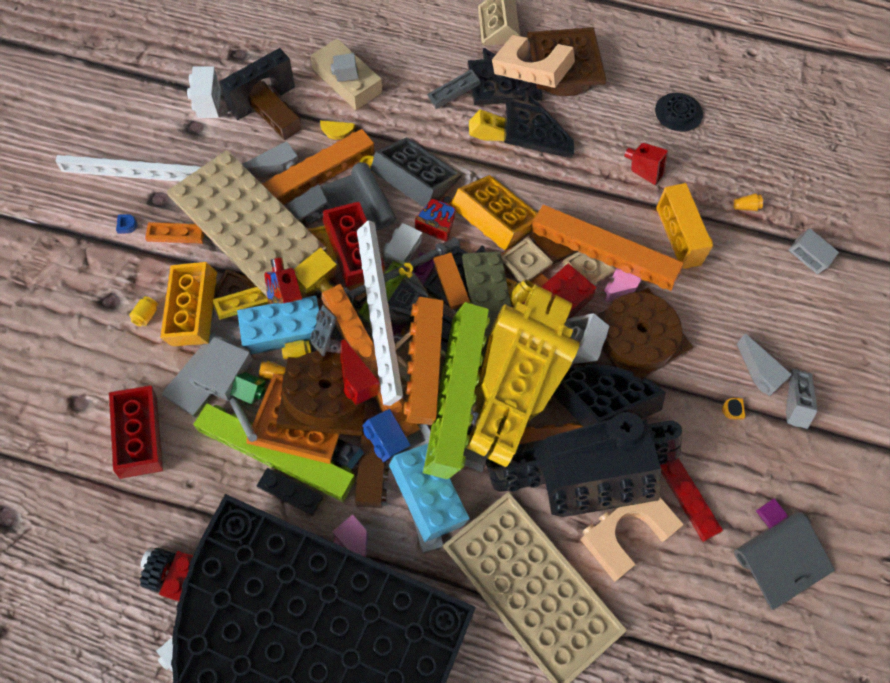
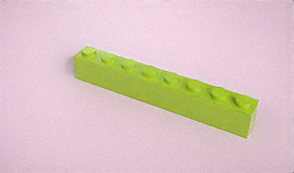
(321, 476)

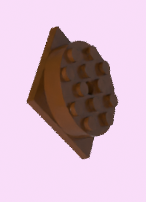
(588, 65)
(644, 351)
(316, 397)

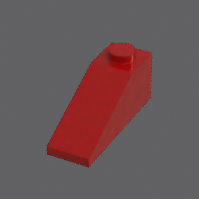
(357, 378)

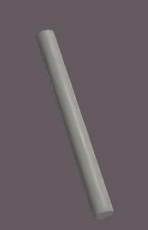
(243, 419)

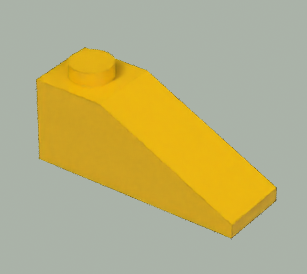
(487, 126)

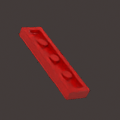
(690, 500)

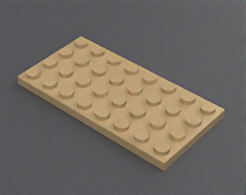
(243, 218)
(534, 590)

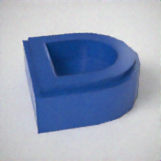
(126, 224)

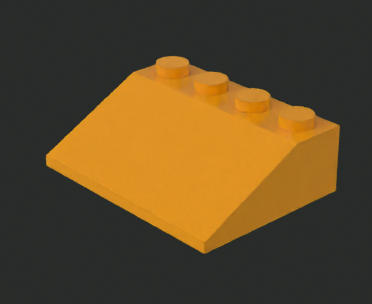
(494, 211)

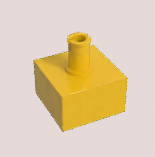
(315, 273)

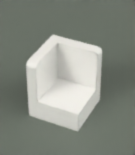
(419, 438)

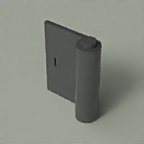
(364, 188)
(783, 556)

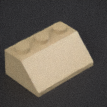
(498, 21)

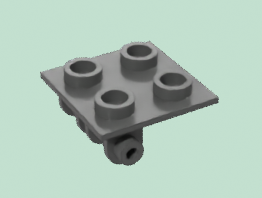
(321, 336)

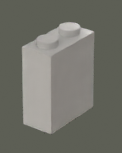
(219, 366)

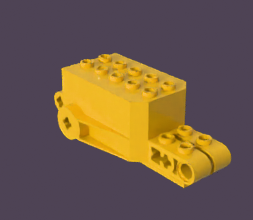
(520, 371)

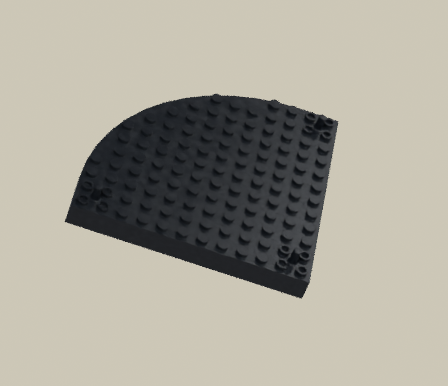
(305, 611)

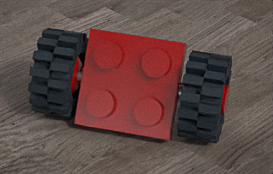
(166, 572)

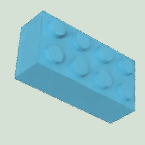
(273, 325)
(429, 498)

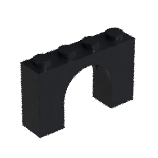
(239, 84)

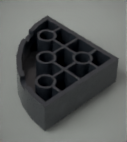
(603, 391)

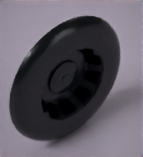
(684, 112)

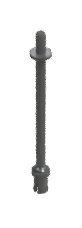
(440, 249)

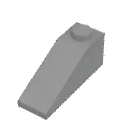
(273, 161)
(762, 367)
(801, 399)

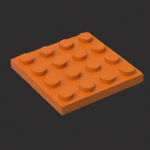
(301, 443)

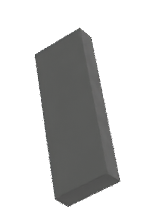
(454, 89)

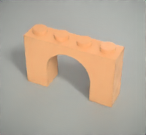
(546, 72)
(602, 539)

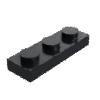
(289, 491)

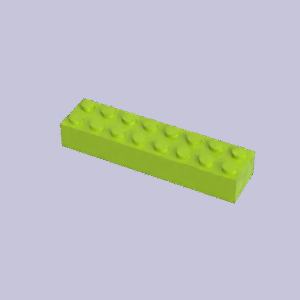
(456, 392)

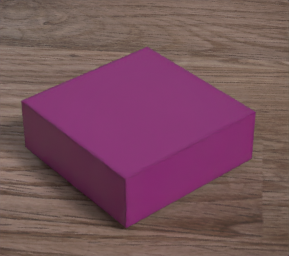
(771, 513)

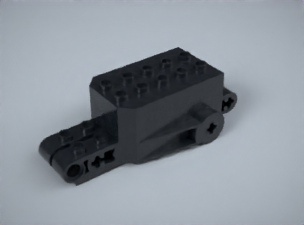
(594, 465)

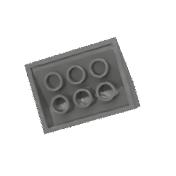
(414, 171)

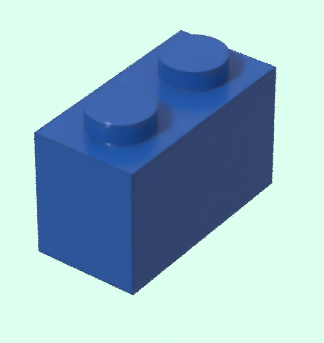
(385, 435)

